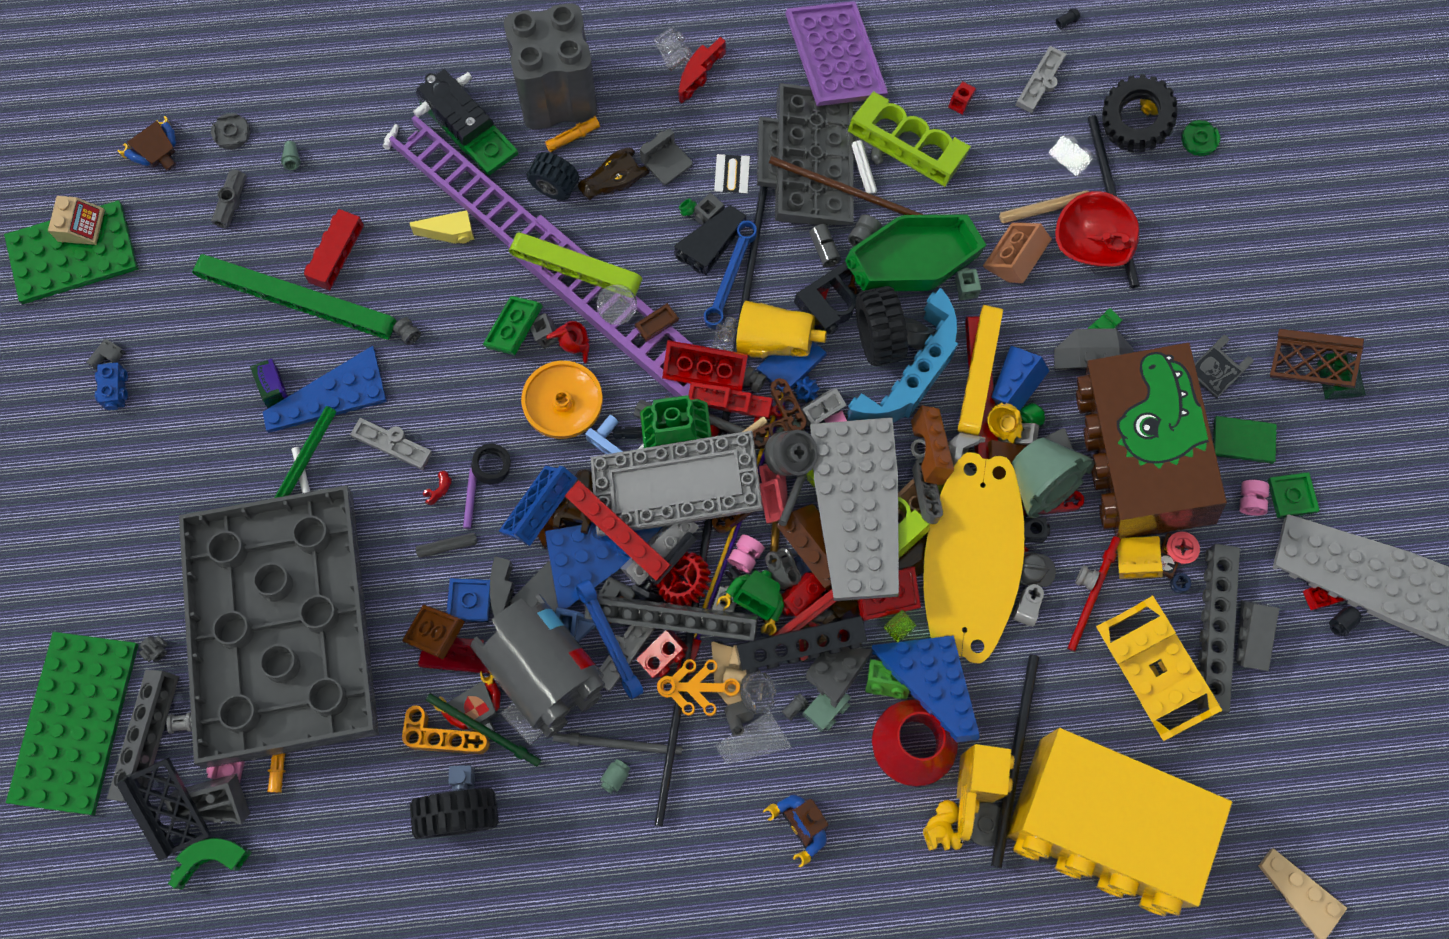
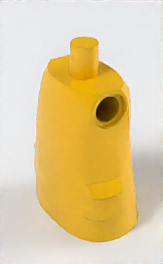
(776, 331)

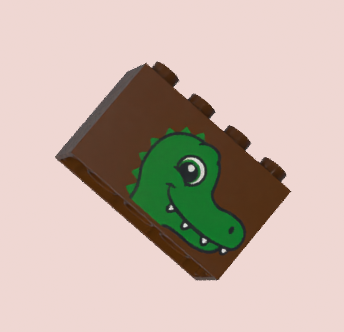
(1150, 442)

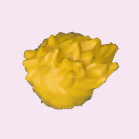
(1005, 422)

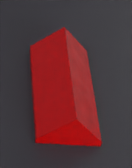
(704, 365)

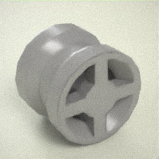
(1087, 577)

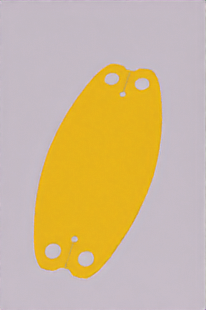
(974, 556)

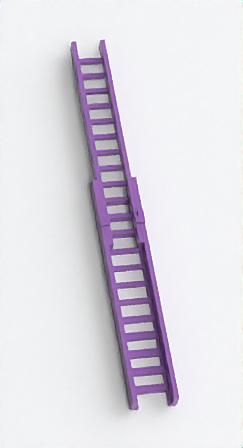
(549, 233)

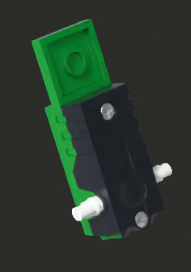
(464, 120)

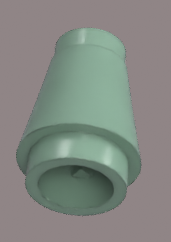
(290, 156)

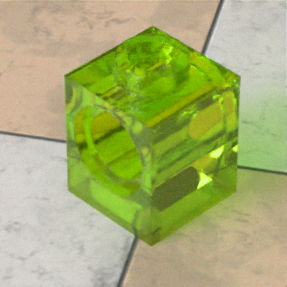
(900, 626)

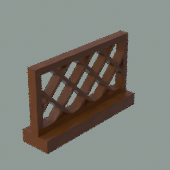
(1324, 343)

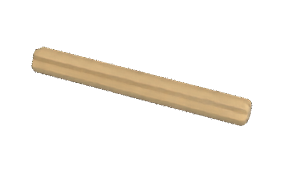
(1037, 208)

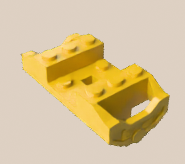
(1148, 645)

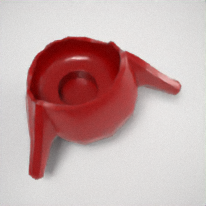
(572, 338)

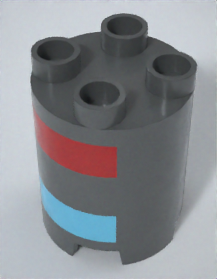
(540, 665)

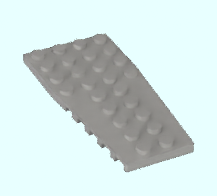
(858, 506)
(1368, 574)

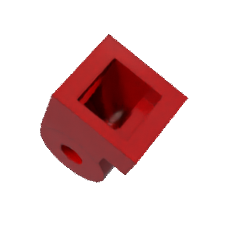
(962, 97)

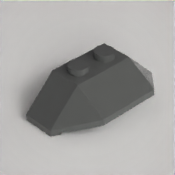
(1089, 345)

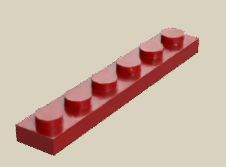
(618, 530)

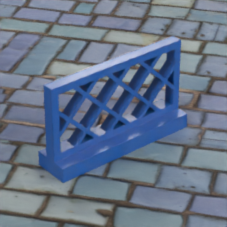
(544, 504)

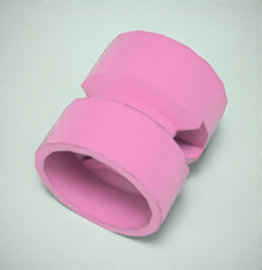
(1254, 497)
(747, 551)

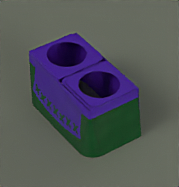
(269, 382)

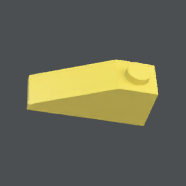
(448, 228)

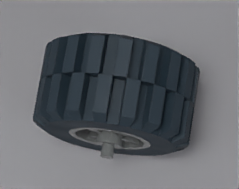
(553, 176)

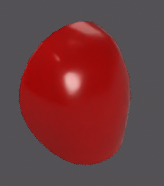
(1098, 230)

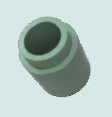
(614, 776)

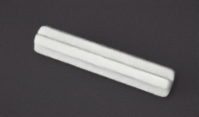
(864, 167)

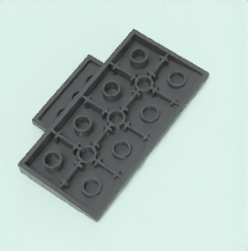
(812, 140)

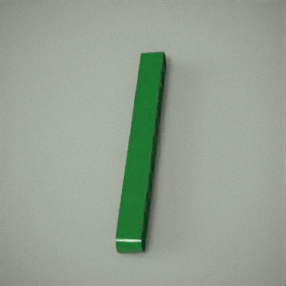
(294, 296)

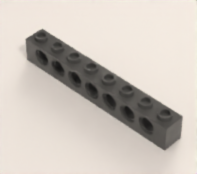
(677, 617)
(1222, 681)

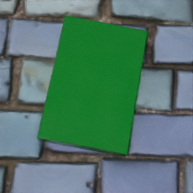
(512, 325)
(1244, 439)

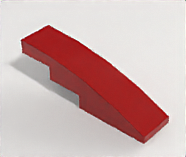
(731, 400)

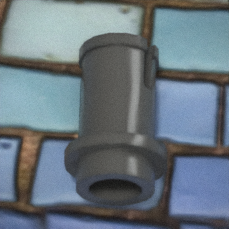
(795, 706)

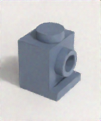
(462, 777)

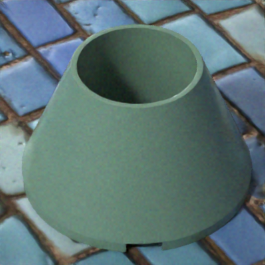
(1048, 474)

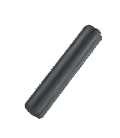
(446, 545)

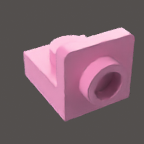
(226, 770)

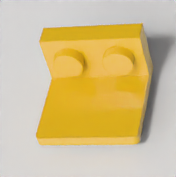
(1139, 558)

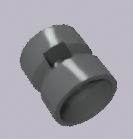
(863, 229)

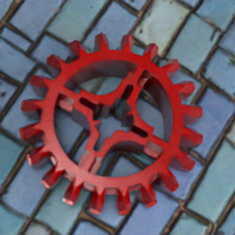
(673, 590)

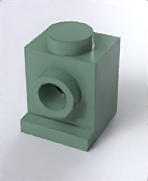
(972, 288)

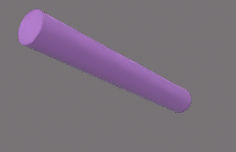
(470, 501)

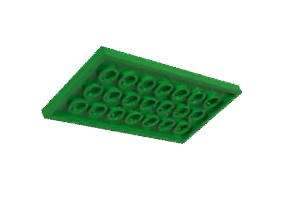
(72, 724)

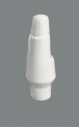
(393, 132)

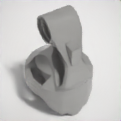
(958, 447)

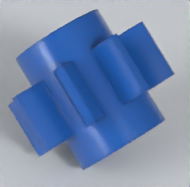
(807, 389)

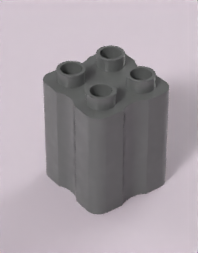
(551, 66)

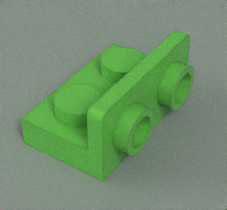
(882, 682)

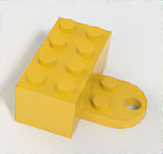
(981, 779)

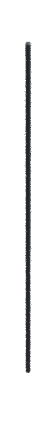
(677, 711)

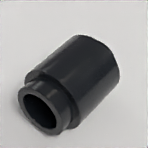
(1345, 621)

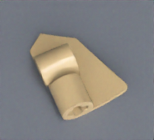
(727, 668)

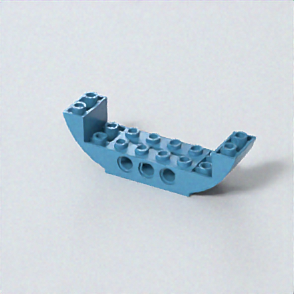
(922, 373)

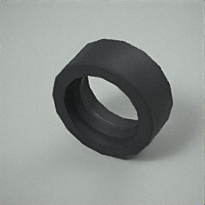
(491, 449)

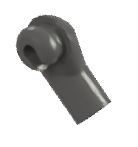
(876, 156)

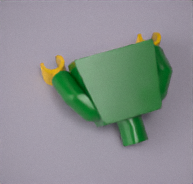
(757, 594)

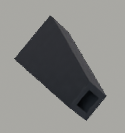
(709, 241)

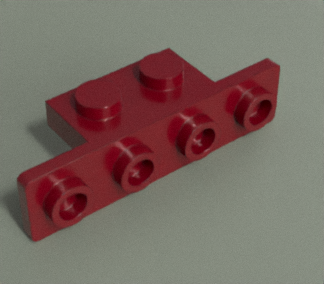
(458, 658)

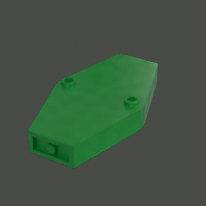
(915, 252)

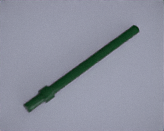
(519, 751)

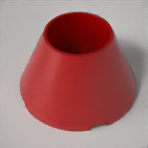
(896, 761)

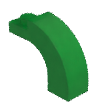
(225, 851)

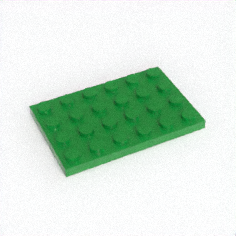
(52, 267)

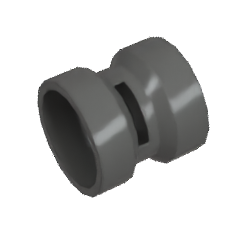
(407, 331)
(754, 379)

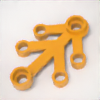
(694, 687)

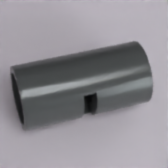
(825, 245)

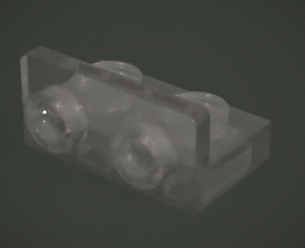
(673, 48)

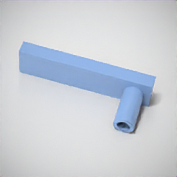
(598, 438)

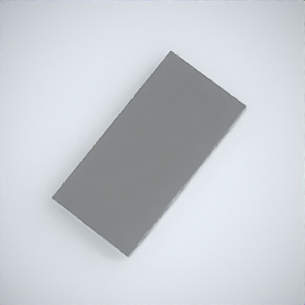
(680, 481)

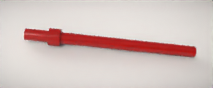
(1108, 557)

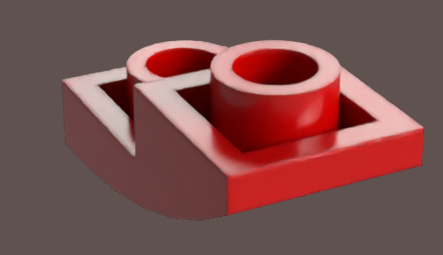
(1319, 598)

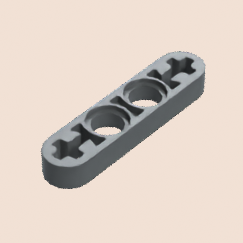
(925, 490)

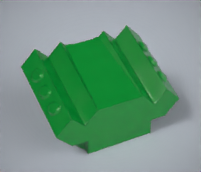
(675, 421)

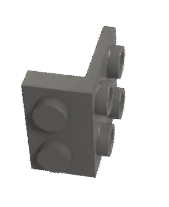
(664, 157)

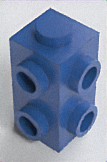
(111, 386)

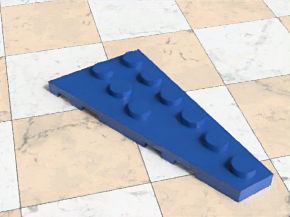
(345, 389)

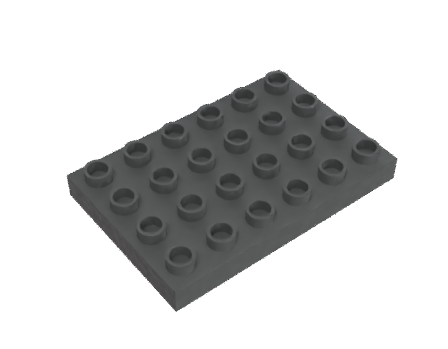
(275, 627)

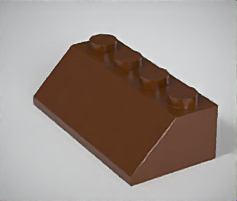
(807, 538)

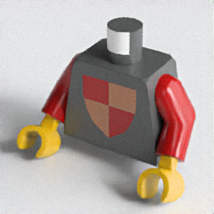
(478, 702)

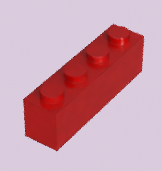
(333, 249)

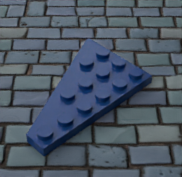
(583, 557)
(936, 679)

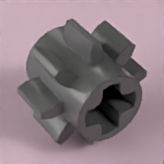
(153, 648)

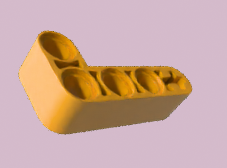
(446, 736)

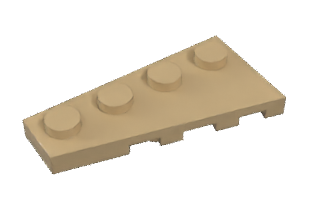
(1312, 903)

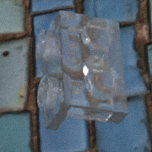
(1071, 155)

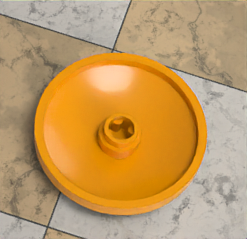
(562, 399)

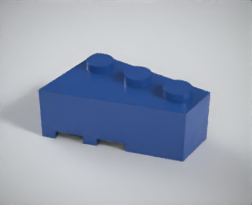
(1019, 377)

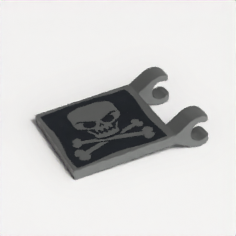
(1217, 370)

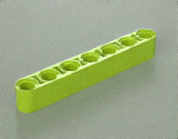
(572, 263)

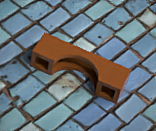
(937, 460)

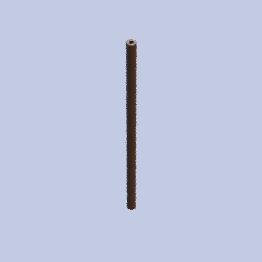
(842, 187)

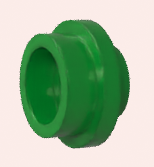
(687, 207)

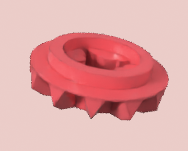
(1188, 542)

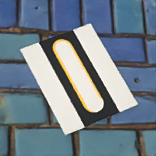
(732, 173)

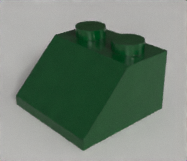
(1336, 392)

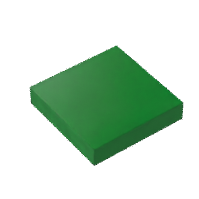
(1293, 495)

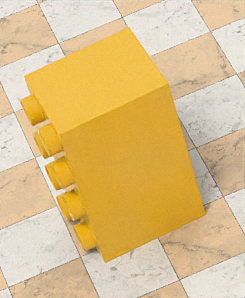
(1118, 823)

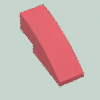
(773, 494)

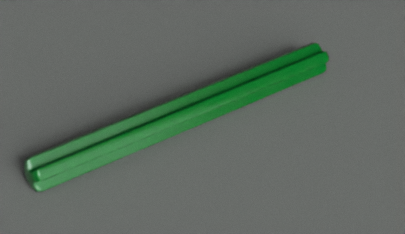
(306, 452)

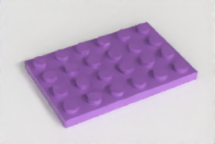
(835, 53)

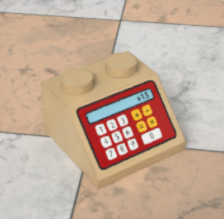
(75, 221)

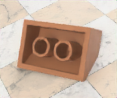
(1018, 251)

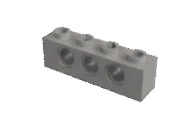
(663, 543)

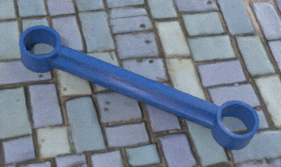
(730, 274)
(589, 597)

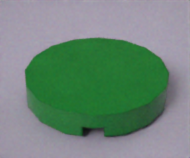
(1200, 138)

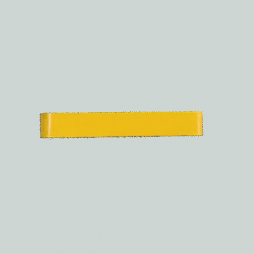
(980, 370)

